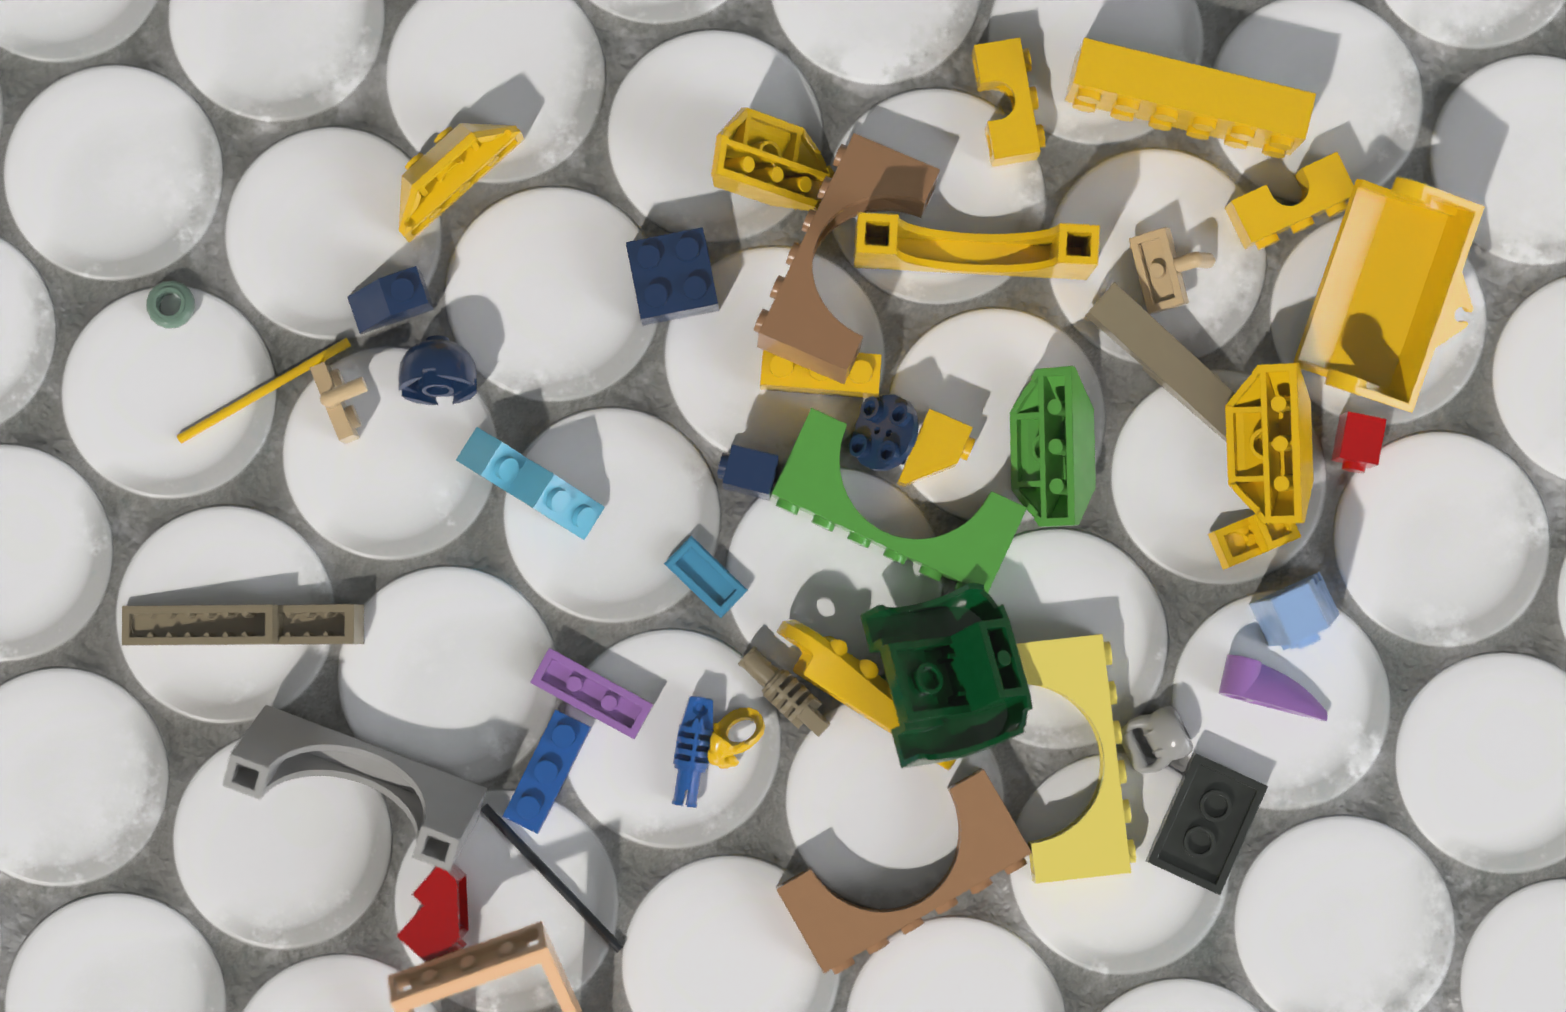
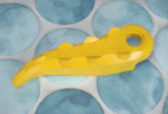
(842, 676)

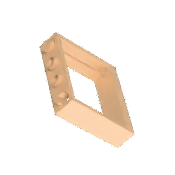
(480, 965)

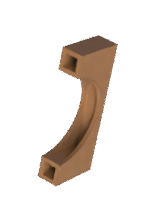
(865, 181)
(984, 847)

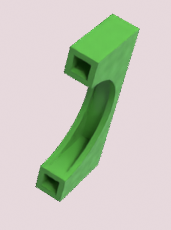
(815, 485)

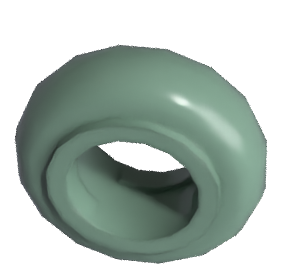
(158, 293)

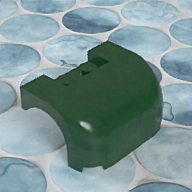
(950, 675)

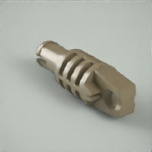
(785, 692)

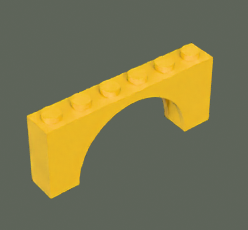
(1056, 252)

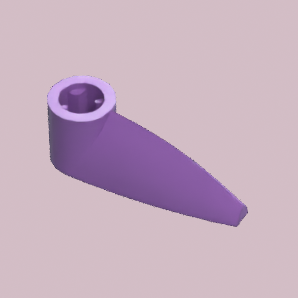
(1264, 686)

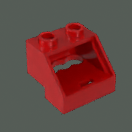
(443, 917)

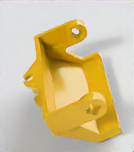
(1390, 290)

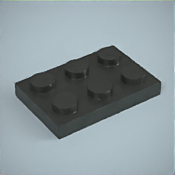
(1206, 823)

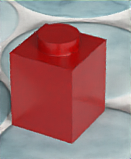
(1358, 441)

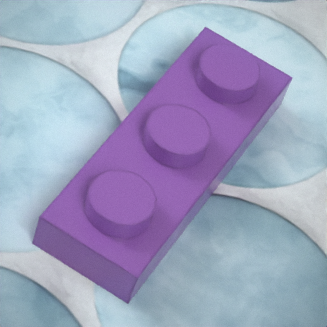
(591, 693)

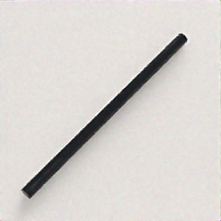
(552, 878)

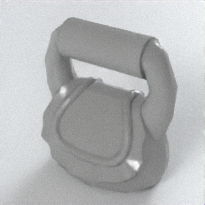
(1165, 735)

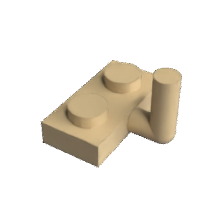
(1161, 269)
(333, 396)

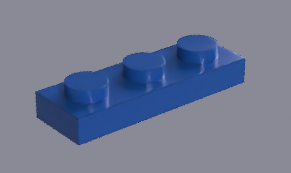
(547, 771)

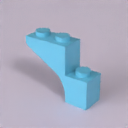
(530, 483)

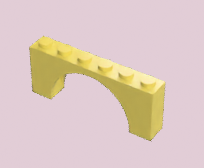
(1097, 838)

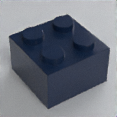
(672, 276)

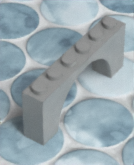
(290, 747)

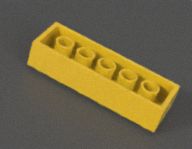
(1189, 98)

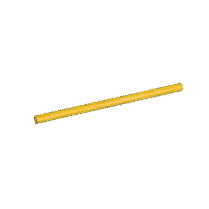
(263, 390)

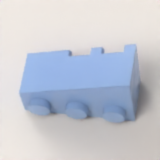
(1296, 613)

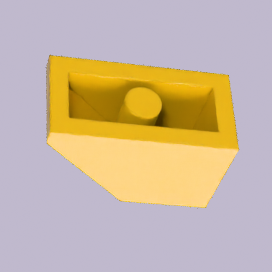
(937, 448)

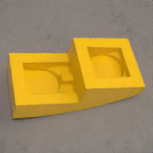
(1249, 539)

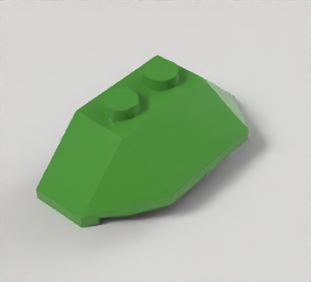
(1053, 447)

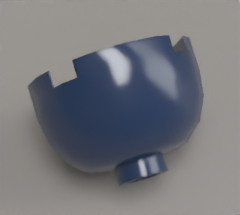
(437, 370)

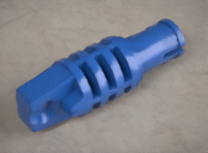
(692, 749)

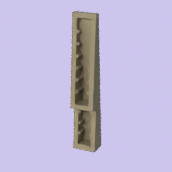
(1162, 357)
(243, 624)

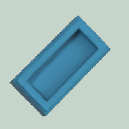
(706, 577)

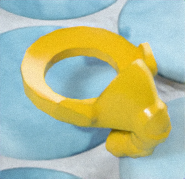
(722, 749)

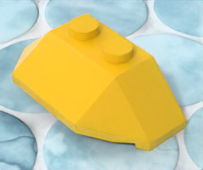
(769, 161)
(450, 170)
(1271, 443)

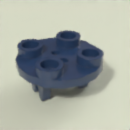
(897, 435)

